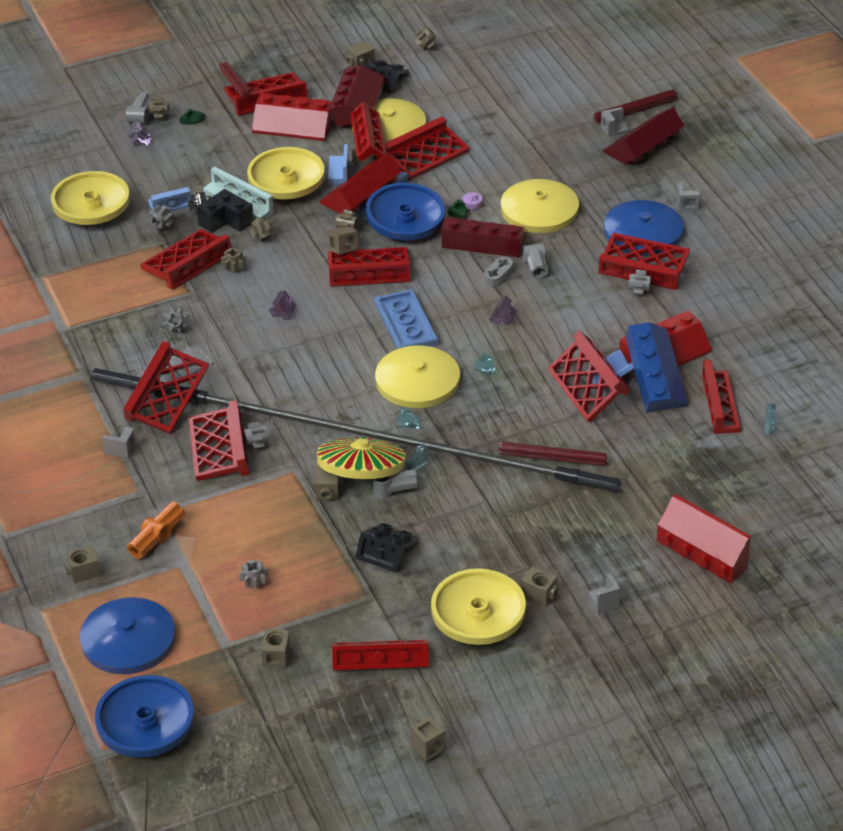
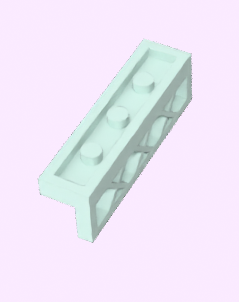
(260, 209)

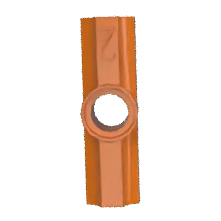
(155, 530)

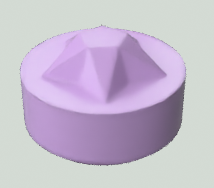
(472, 200)

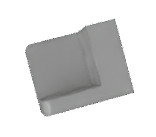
(612, 122)
(687, 199)
(120, 446)
(605, 598)

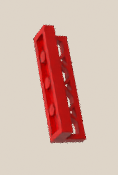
(367, 132)
(715, 402)
(380, 654)

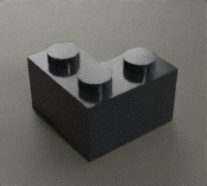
(225, 209)

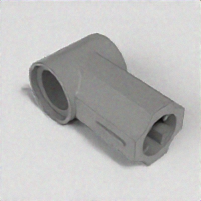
(139, 109)
(535, 258)
(384, 487)

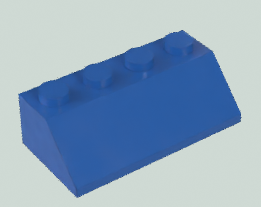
(655, 367)

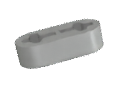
(495, 275)

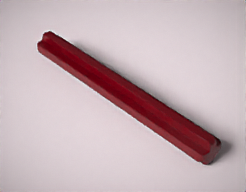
(235, 80)
(642, 104)
(553, 453)

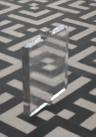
(194, 351)
(174, 552)

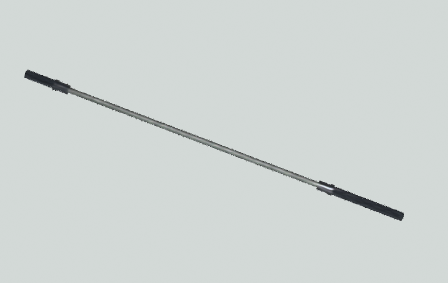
(573, 476)

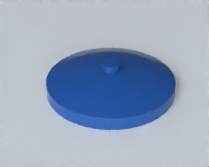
(405, 211)
(646, 221)
(127, 635)
(144, 716)

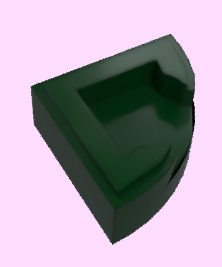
(192, 117)
(458, 210)

